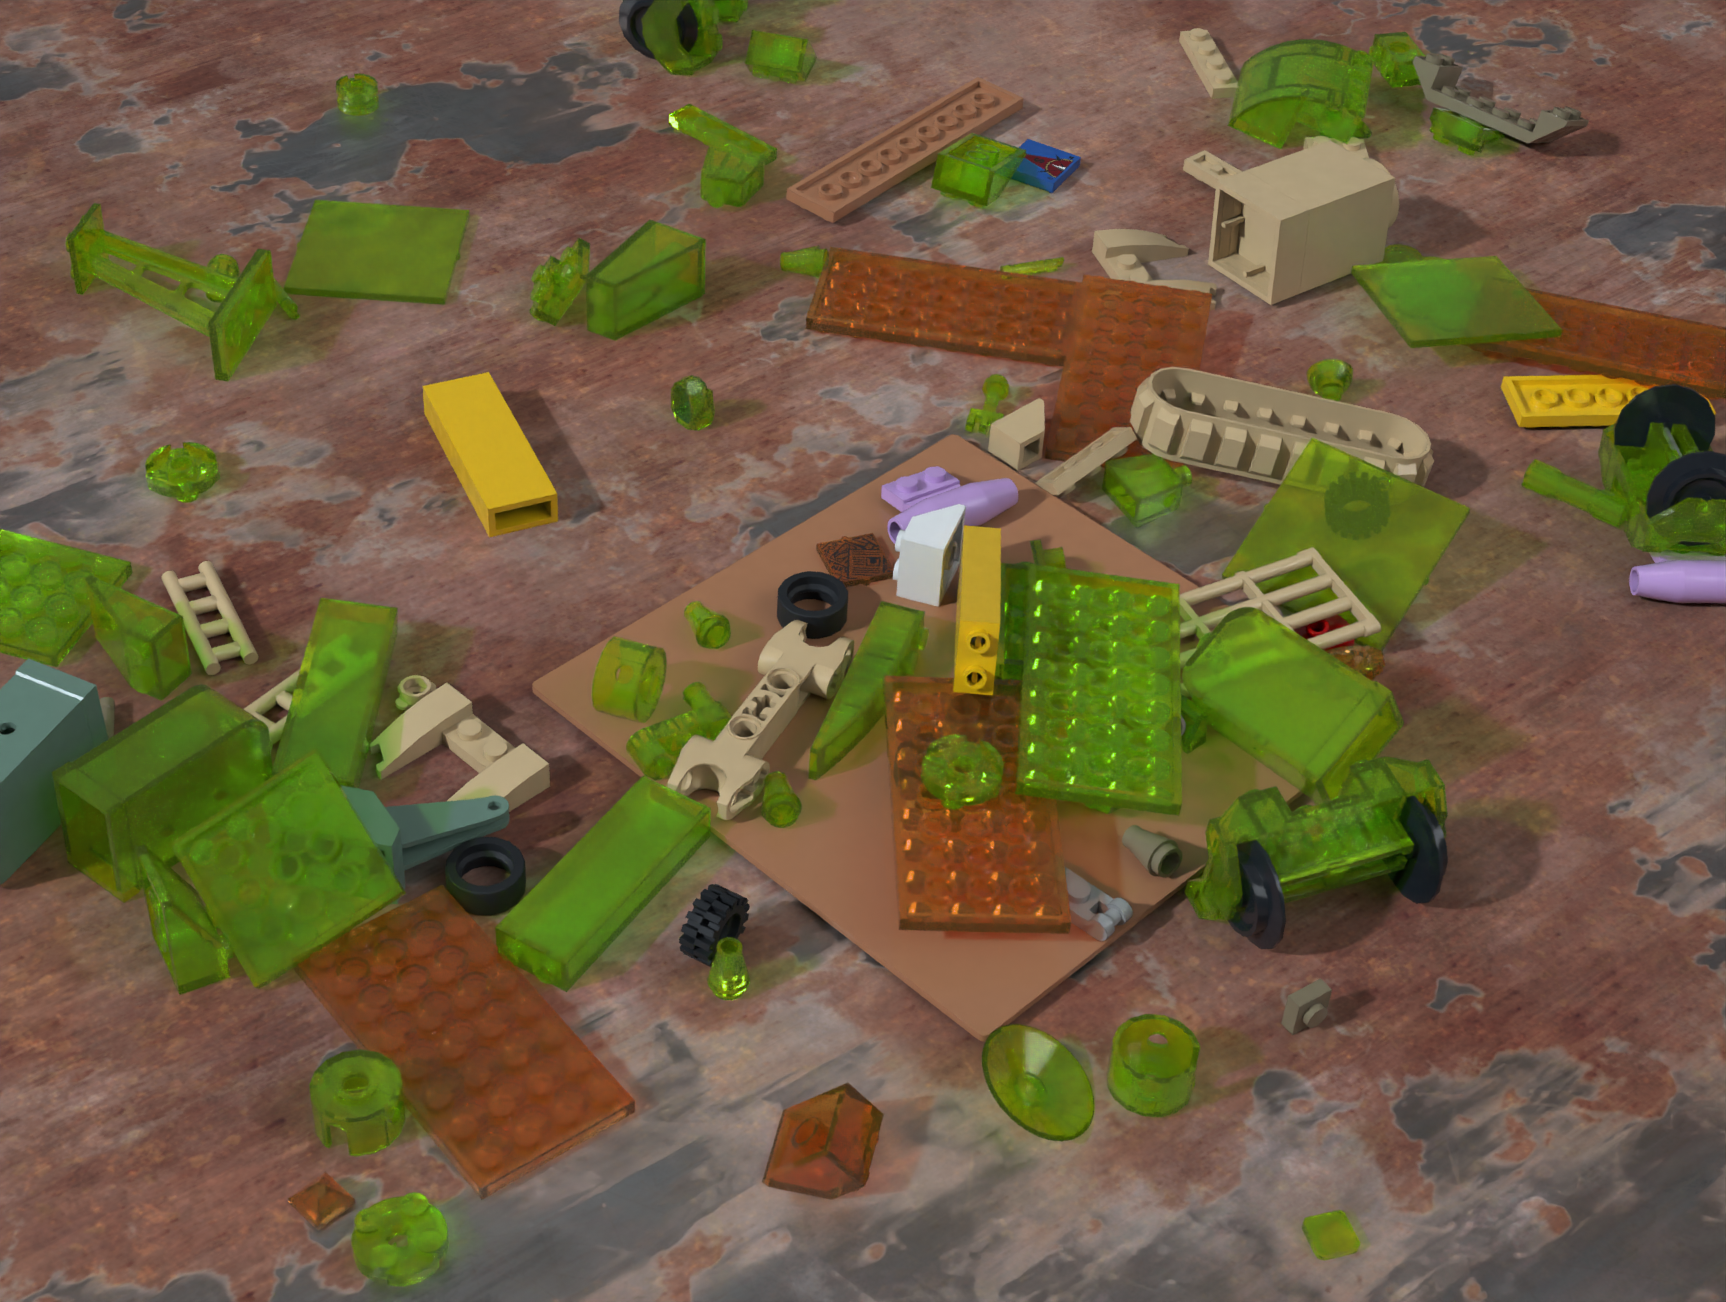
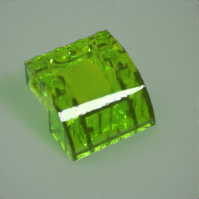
(1300, 84)

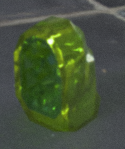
(692, 403)

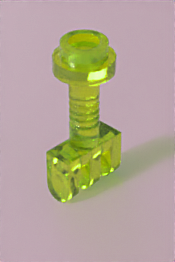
(995, 389)

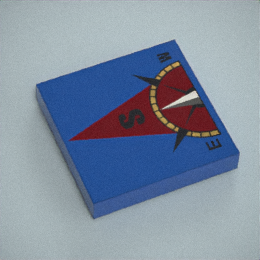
(1045, 166)

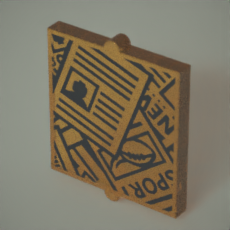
(855, 560)

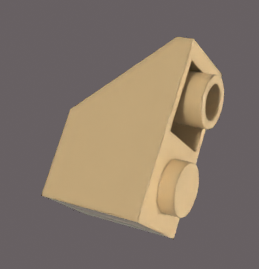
(1019, 436)

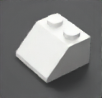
(929, 554)

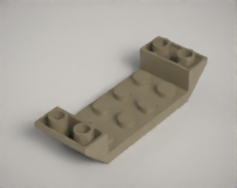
(1439, 80)

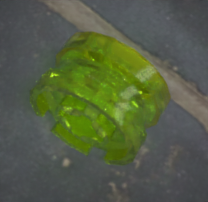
(357, 95)

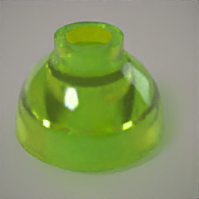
(1330, 378)

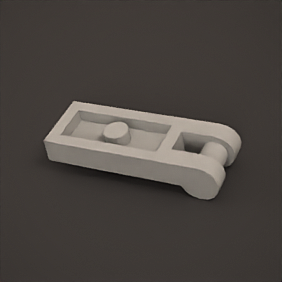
(1087, 900)

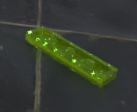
(718, 133)

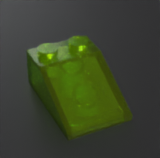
(976, 169)
(140, 638)
(182, 926)

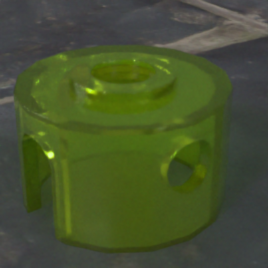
(638, 683)
(1136, 1056)
(360, 1115)

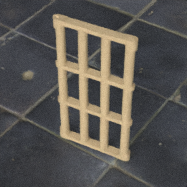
(1366, 625)

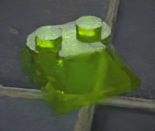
(1461, 130)

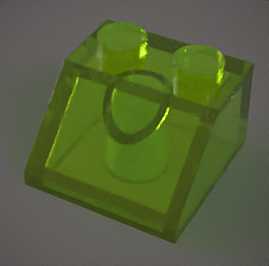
(779, 56)

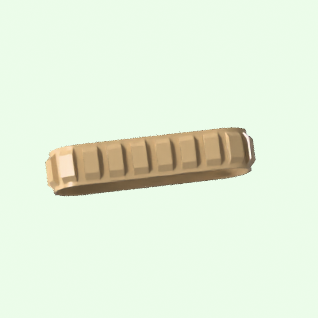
(1264, 428)

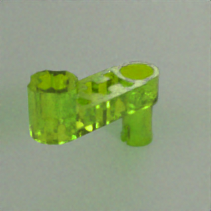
(659, 745)

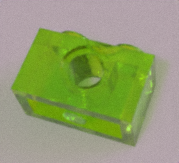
(1394, 58)

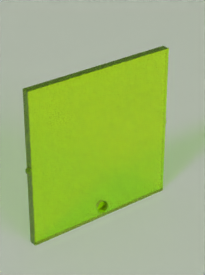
(378, 252)
(1455, 301)
(1366, 526)

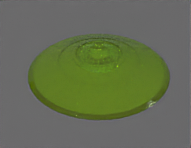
(1038, 1082)

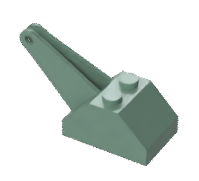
(426, 830)

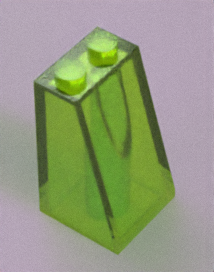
(644, 280)

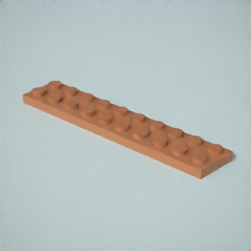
(902, 150)

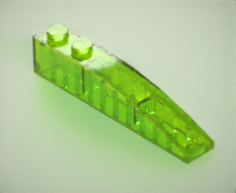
(885, 650)

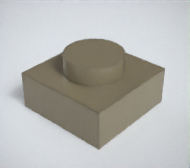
(1306, 1007)

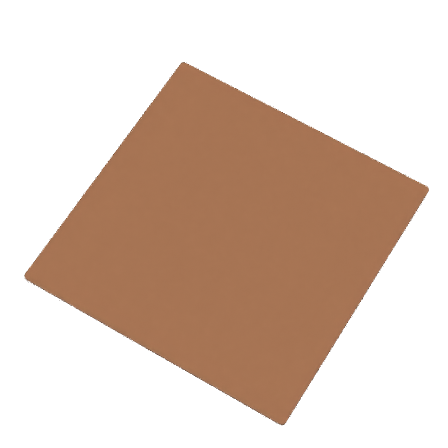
(842, 843)

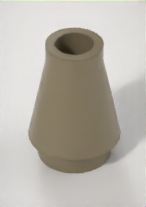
(1154, 852)

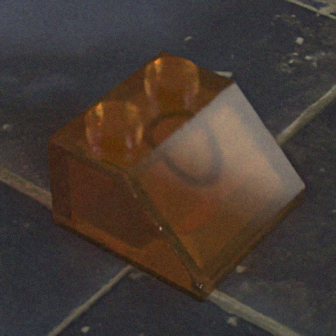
(825, 1144)

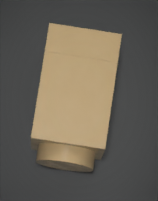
(1301, 220)

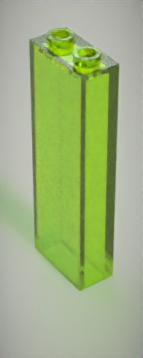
(340, 687)
(603, 883)

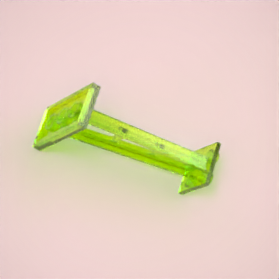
(231, 328)

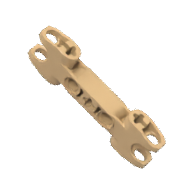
(734, 759)

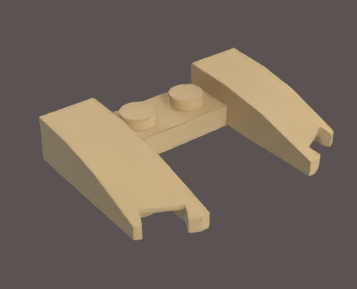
(1125, 249)
(448, 719)

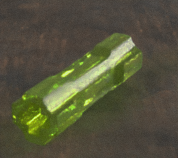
(1552, 483)

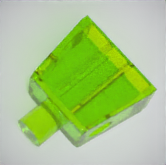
(730, 177)
(1145, 487)

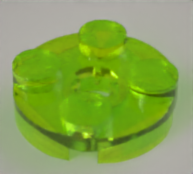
(182, 471)
(959, 788)
(399, 1216)

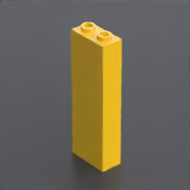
(490, 454)
(978, 611)

